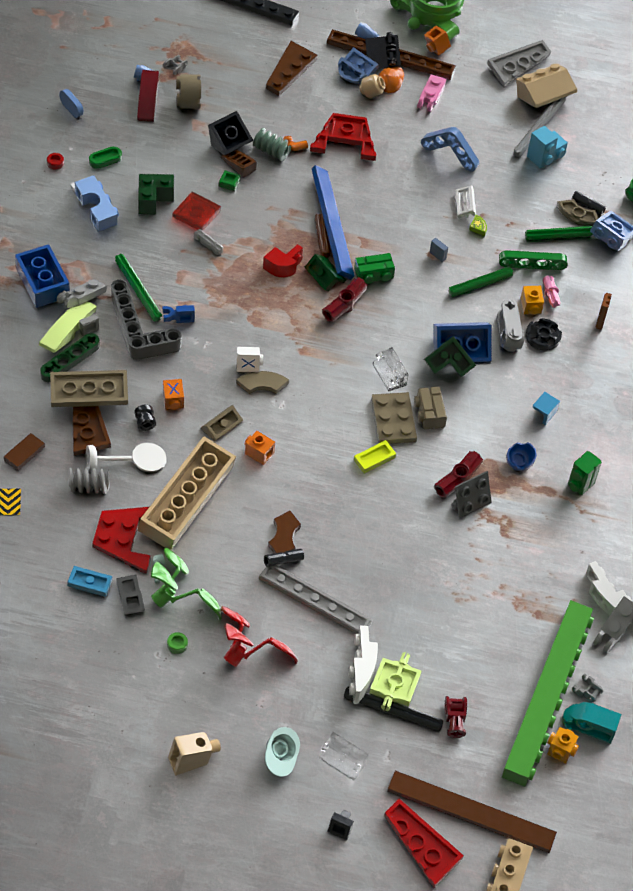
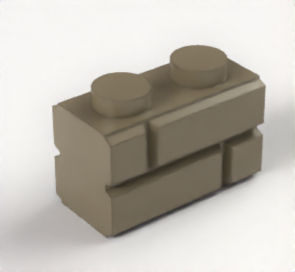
(431, 408)

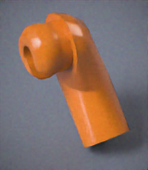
(296, 146)

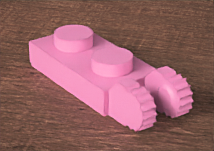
(431, 92)

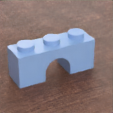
(91, 191)

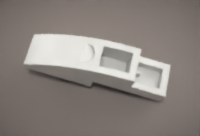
(604, 591)
(363, 664)

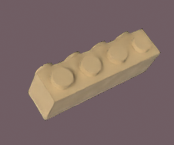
(512, 866)

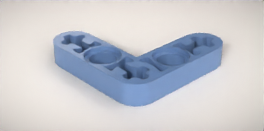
(455, 139)

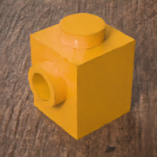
(532, 299)

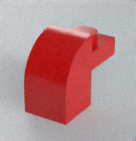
(283, 264)

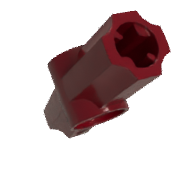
(345, 301)
(465, 468)

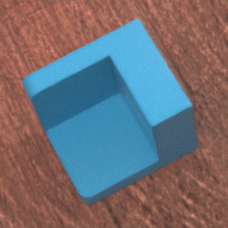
(547, 406)

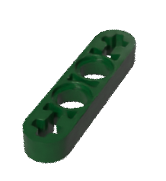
(72, 359)

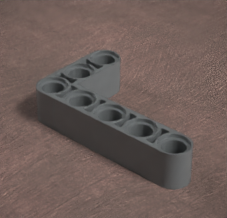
(139, 344)

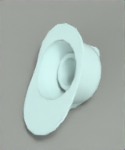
(282, 751)

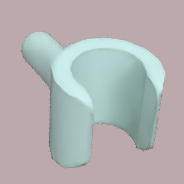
(158, 558)

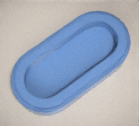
(71, 103)

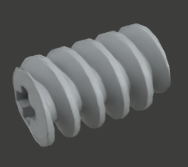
(88, 481)

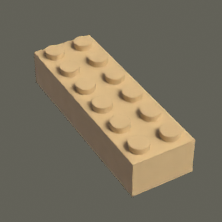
(186, 493)

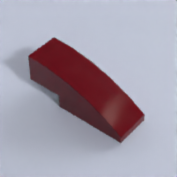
(148, 95)

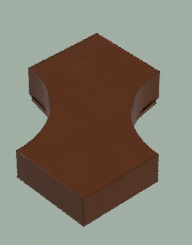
(286, 527)

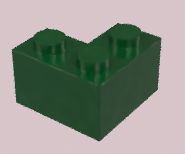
(152, 189)
(451, 353)

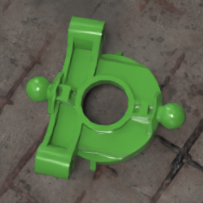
(432, 15)

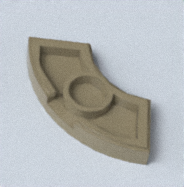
(576, 213)
(262, 381)

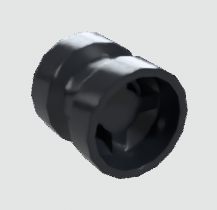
(145, 417)

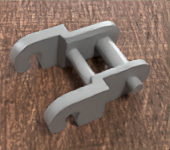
(173, 61)
(591, 697)

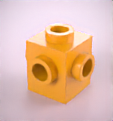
(562, 744)

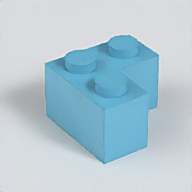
(545, 147)

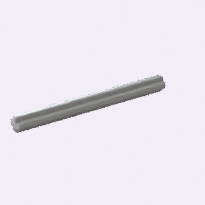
(542, 121)

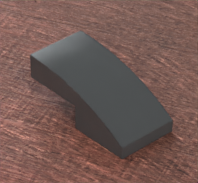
(130, 594)

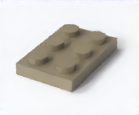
(394, 418)

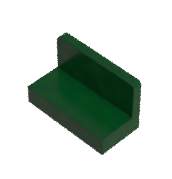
(323, 272)

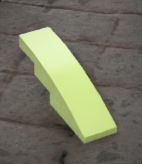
(66, 326)

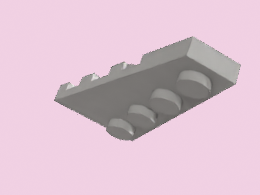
(518, 61)

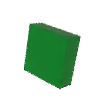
(229, 180)

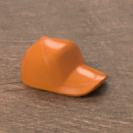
(393, 78)

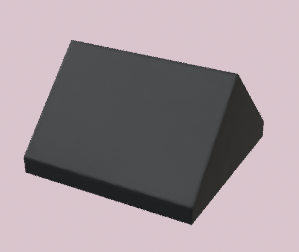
(229, 133)

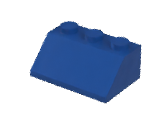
(473, 337)

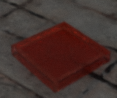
(196, 211)

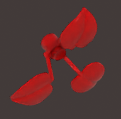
(237, 650)

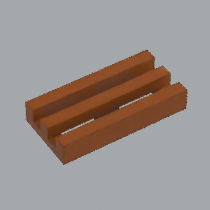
(603, 311)

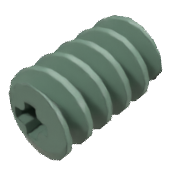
(270, 145)

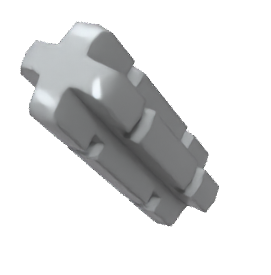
(208, 242)

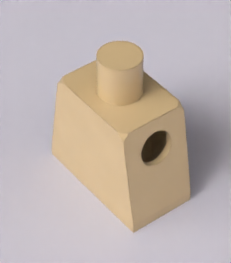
(191, 752)

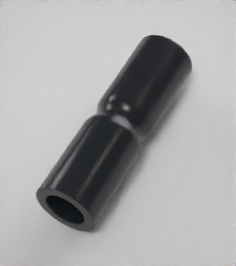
(588, 202)
(283, 557)

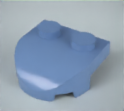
(356, 66)

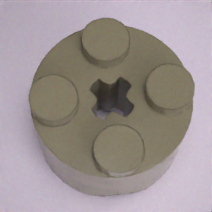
(189, 91)

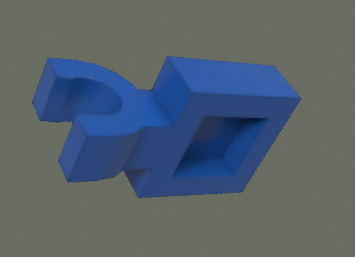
(182, 314)

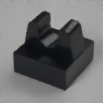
(341, 824)

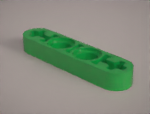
(508, 257)

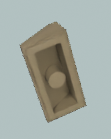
(222, 423)

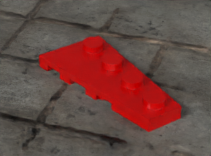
(427, 847)

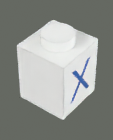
(249, 359)

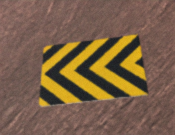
(10, 501)

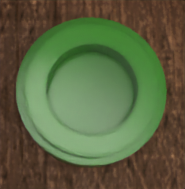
(177, 643)

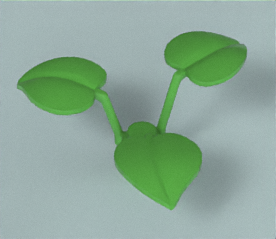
(167, 591)

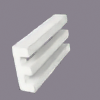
(466, 212)

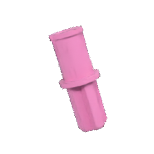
(551, 291)

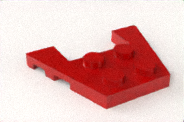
(347, 130)
(117, 534)

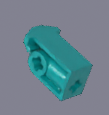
(592, 720)

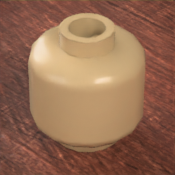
(372, 86)

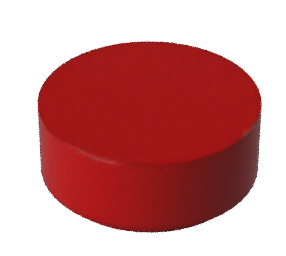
(55, 161)

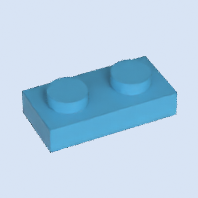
(89, 581)

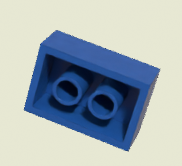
(41, 275)

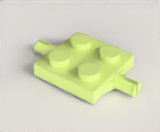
(395, 681)

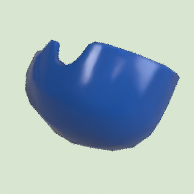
(521, 456)

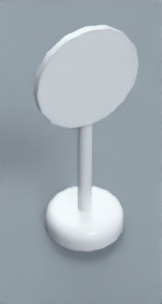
(145, 456)

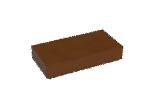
(24, 451)

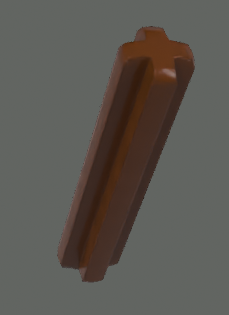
(322, 235)

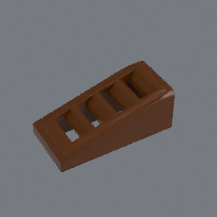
(240, 168)

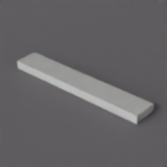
(314, 598)

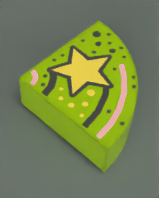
(478, 225)

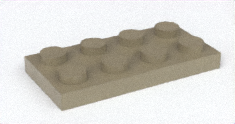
(89, 388)

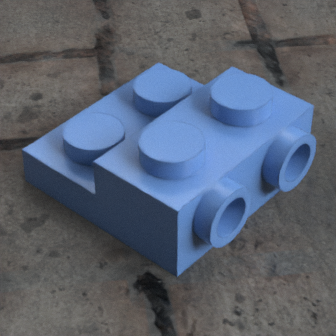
(613, 230)

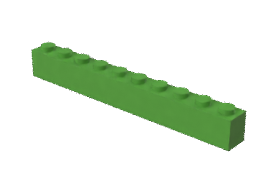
(547, 694)

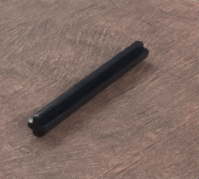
(399, 711)

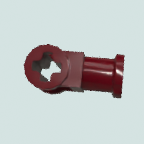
(455, 714)

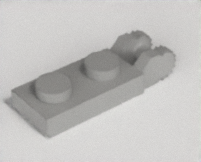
(82, 293)
(616, 624)

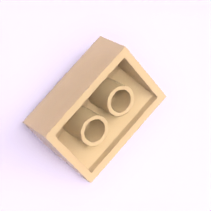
(545, 85)

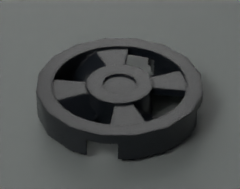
(543, 334)

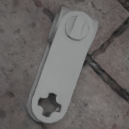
(510, 326)

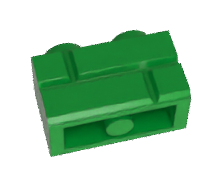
(375, 268)
(584, 473)

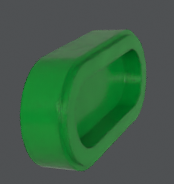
(105, 157)

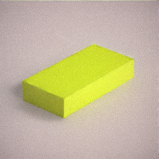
(375, 456)

